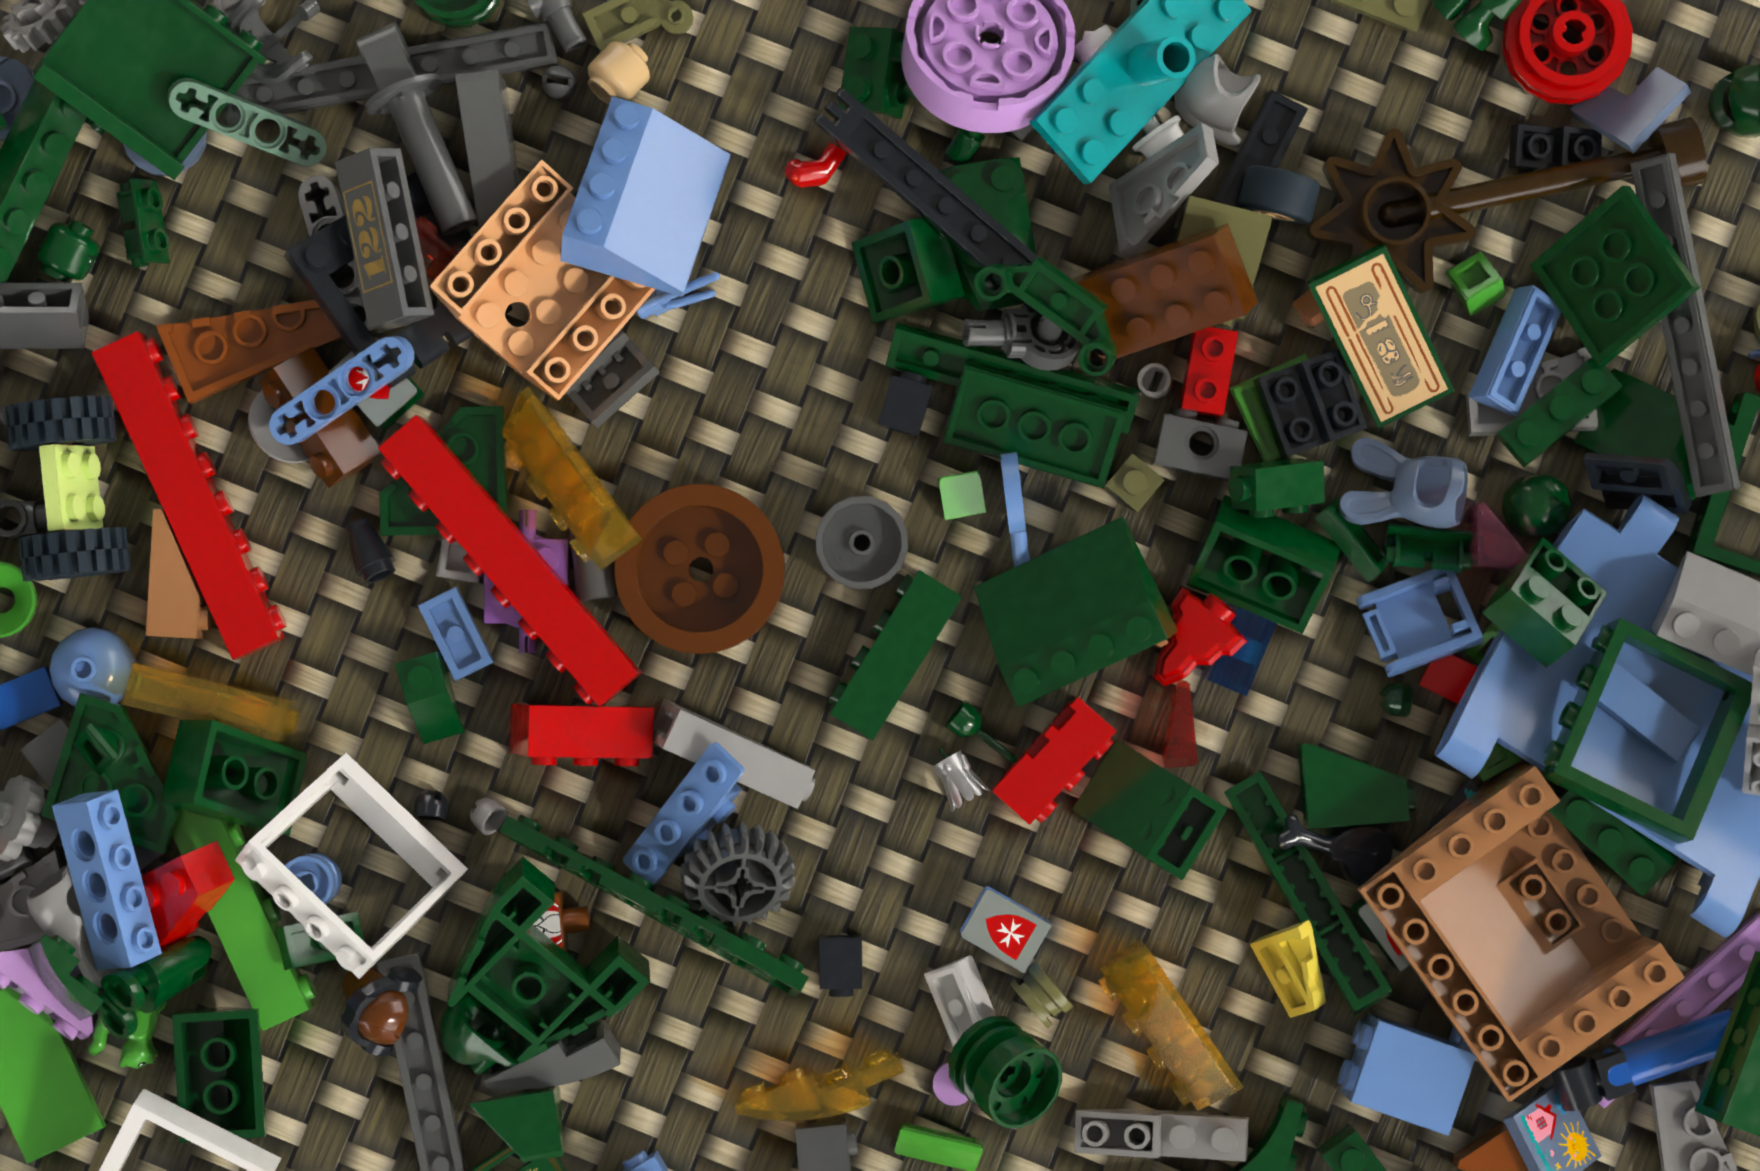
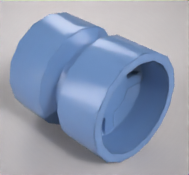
(318, 874)

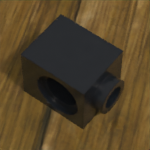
(905, 404)
(840, 964)

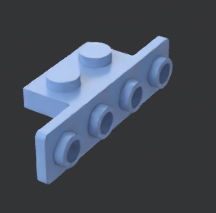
(694, 806)

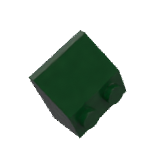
(906, 269)

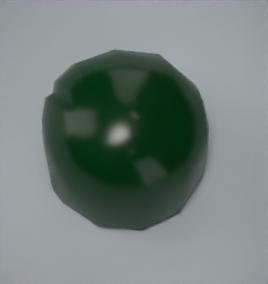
(1536, 505)

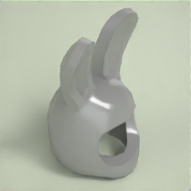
(58, 913)

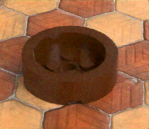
(745, 578)

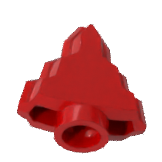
(1201, 637)

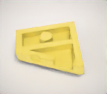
(1292, 967)

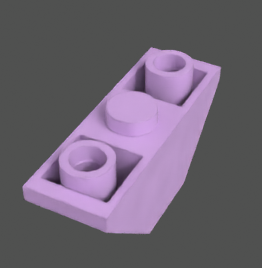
(21, 975)

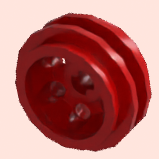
(1544, 78)

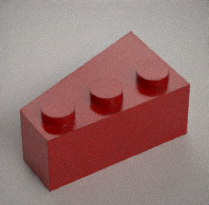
(581, 733)
(1054, 761)
(186, 890)

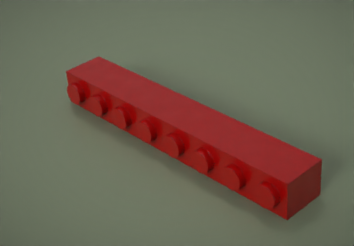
(189, 494)
(509, 561)

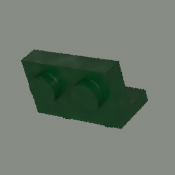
(875, 70)

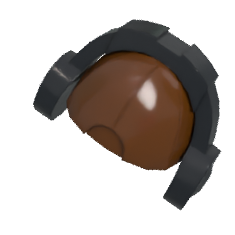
(377, 1007)

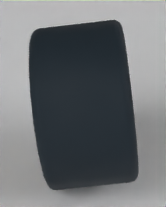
(1280, 194)

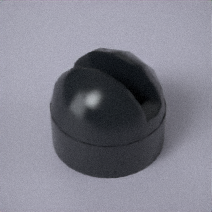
(430, 806)

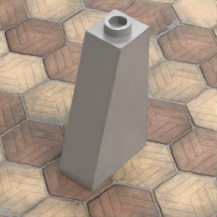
(765, 768)

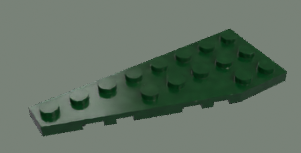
(670, 911)

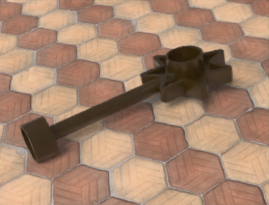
(1419, 211)

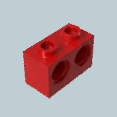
(1208, 371)

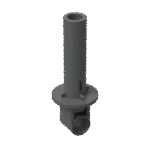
(405, 96)

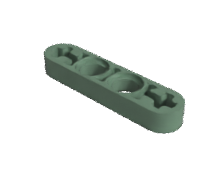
(245, 126)

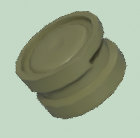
(1041, 994)

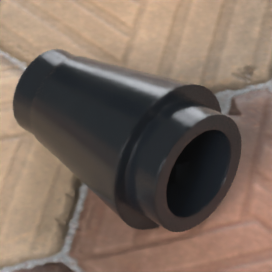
(369, 552)

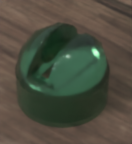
(1398, 699)

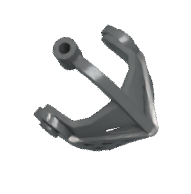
(247, 17)

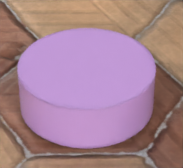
(944, 1088)

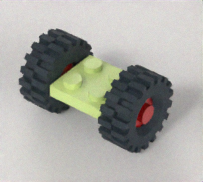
(70, 472)

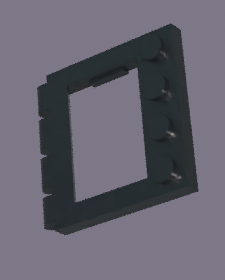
(332, 249)

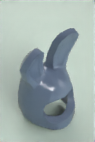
(1424, 489)

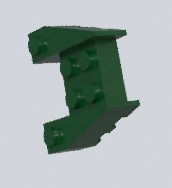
(531, 977)

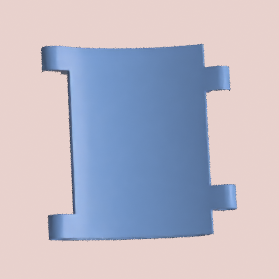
(1521, 702)

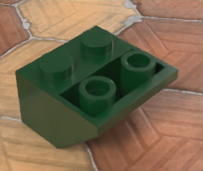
(1545, 603)

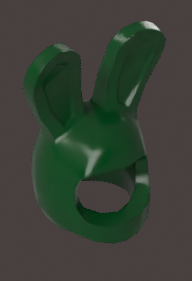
(1743, 100)

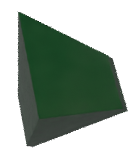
(526, 1121)

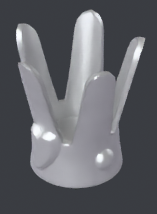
(957, 777)

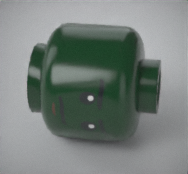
(68, 251)

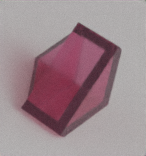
(1491, 542)

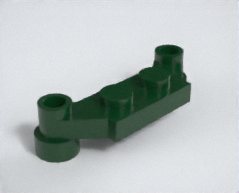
(1059, 301)

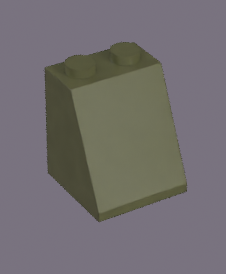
(1247, 228)

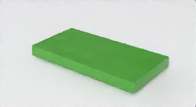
(41, 1082)

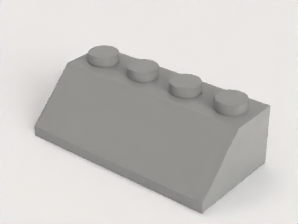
(1712, 612)

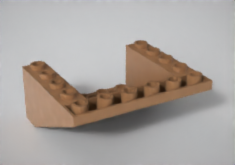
(1516, 932)

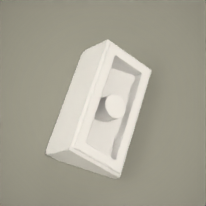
(959, 996)

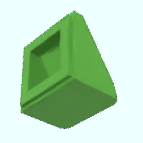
(1476, 283)
(961, 495)

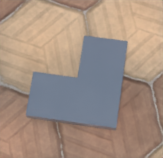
(1633, 117)

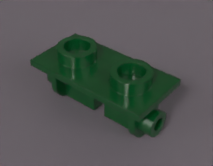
(142, 203)
(1415, 545)

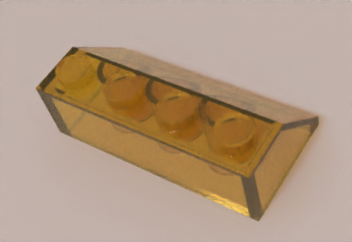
(568, 482)
(1169, 1025)

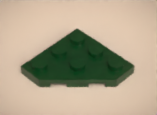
(479, 444)
(131, 774)

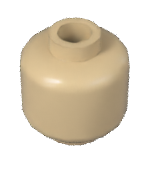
(618, 71)

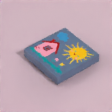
(1550, 1136)

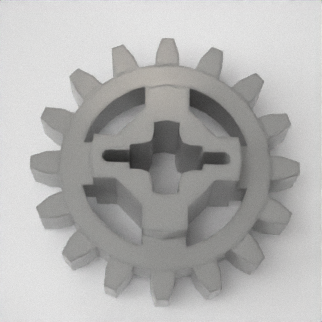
(37, 22)

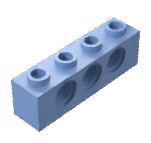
(107, 880)

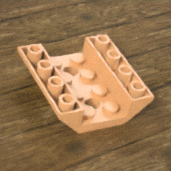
(518, 261)

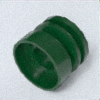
(1005, 1072)

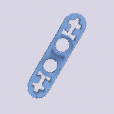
(344, 394)

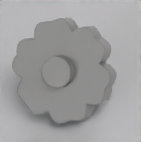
(21, 818)

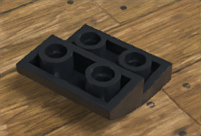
(1310, 404)

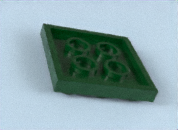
(1614, 275)

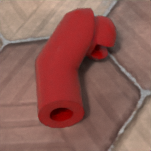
(815, 172)

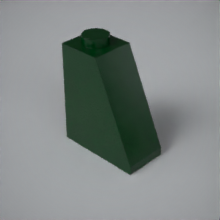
(1349, 792)

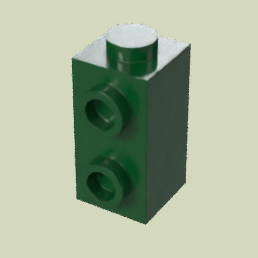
(1277, 485)

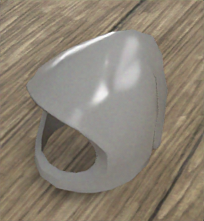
(1215, 98)

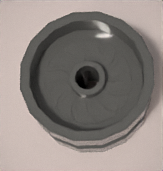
(862, 517)

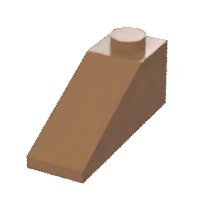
(174, 597)

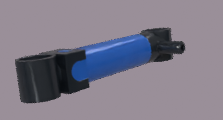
(1616, 1070)

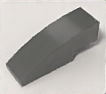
(563, 1063)

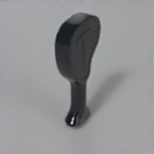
(1356, 848)

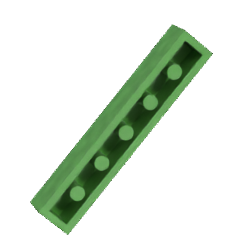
(248, 926)

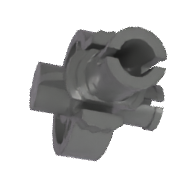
(1021, 338)

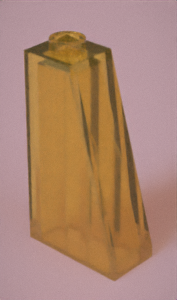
(204, 698)

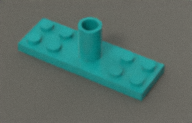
(1132, 79)

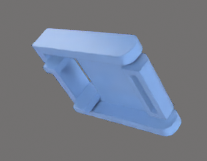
(1412, 624)

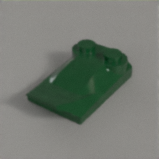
(1001, 192)

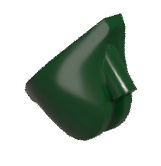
(477, 1036)

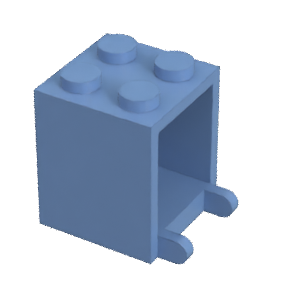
(1407, 1072)

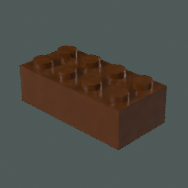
(1172, 290)

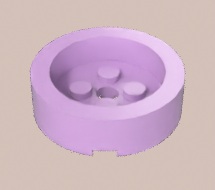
(985, 83)

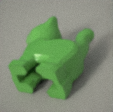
(138, 1048)

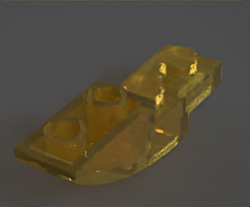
(804, 1098)

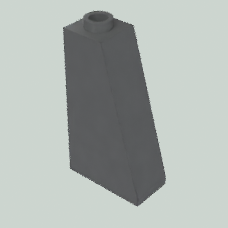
(487, 139)

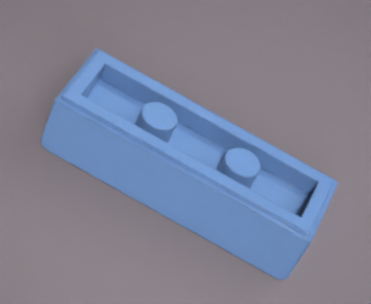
(1516, 350)

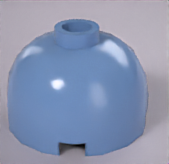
(93, 664)

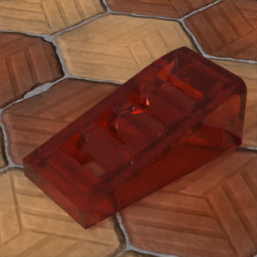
(1180, 737)

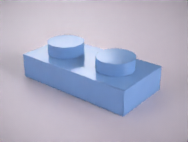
(456, 633)

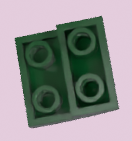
(54, 964)

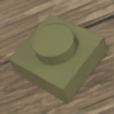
(1134, 482)

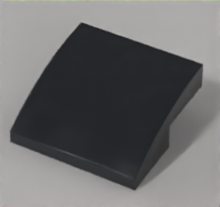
(1627, 477)

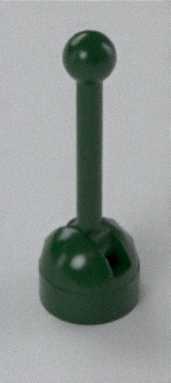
(967, 722)

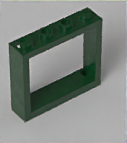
(1713, 506)
(1711, 757)

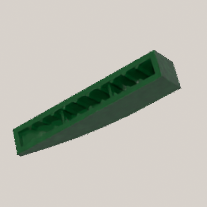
(1309, 896)

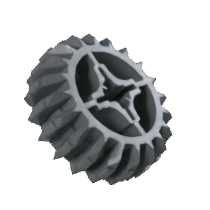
(737, 874)

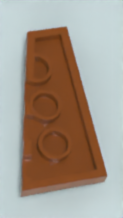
(239, 346)

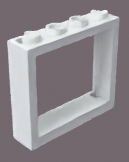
(387, 820)
(189, 1126)

